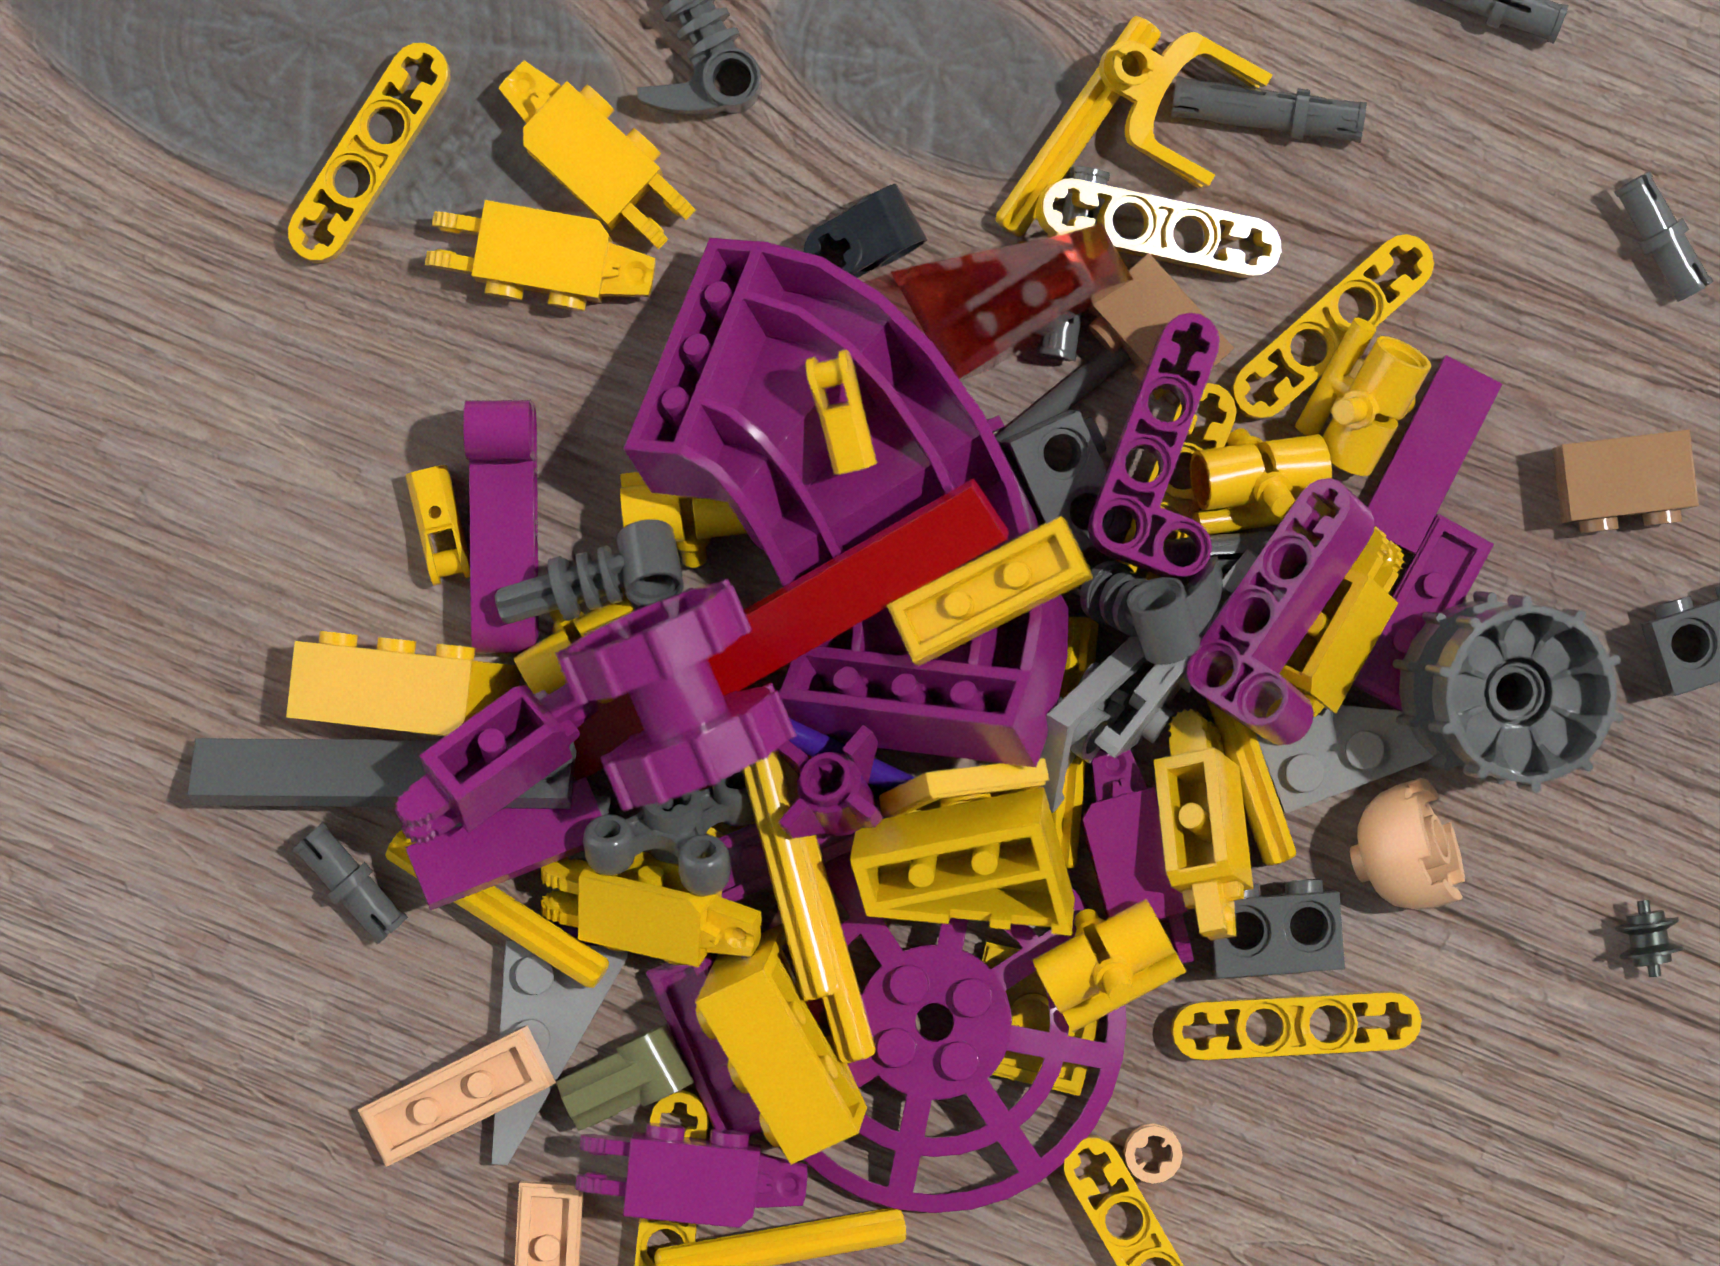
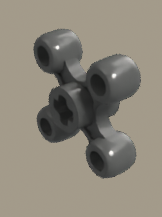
(674, 835)

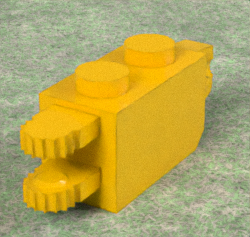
(588, 153)
(544, 254)
(1346, 628)
(1203, 824)
(648, 912)

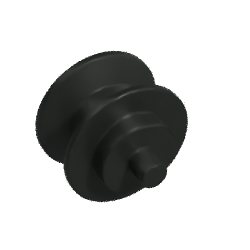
(1649, 938)

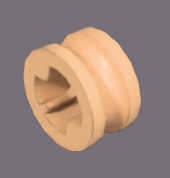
(1166, 1167)

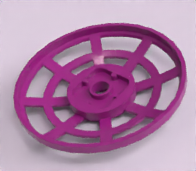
(962, 1059)

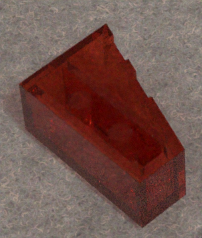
(1008, 295)

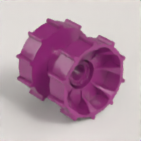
(689, 727)

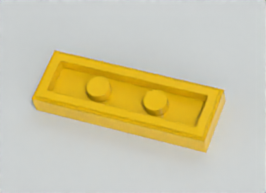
(989, 591)

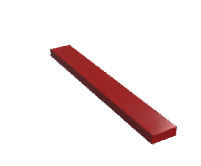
(826, 604)

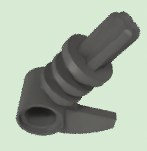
(710, 53)
(643, 568)
(1154, 610)

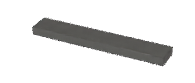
(331, 773)

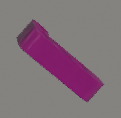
(1165, 443)
(503, 516)
(1292, 611)

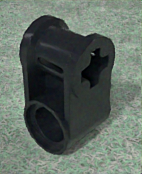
(871, 231)

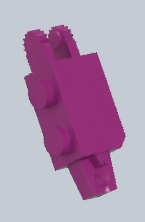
(491, 761)
(1127, 845)
(694, 1178)

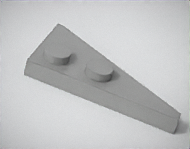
(1162, 683)
(1083, 714)
(1340, 755)
(557, 1017)

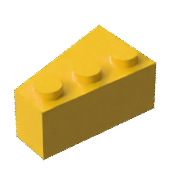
(392, 684)
(968, 862)
(779, 1050)

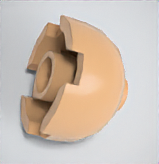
(1408, 849)

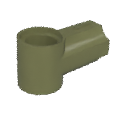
(638, 1072)

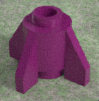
(832, 789)

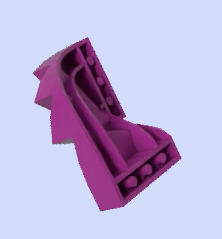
(741, 427)

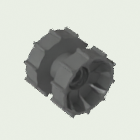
(1560, 700)

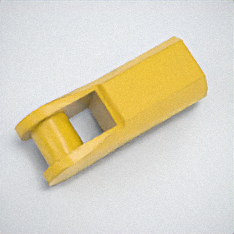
(845, 421)
(437, 513)

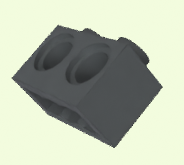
(1054, 491)
(1674, 674)
(1275, 948)

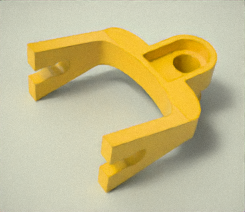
(1151, 84)

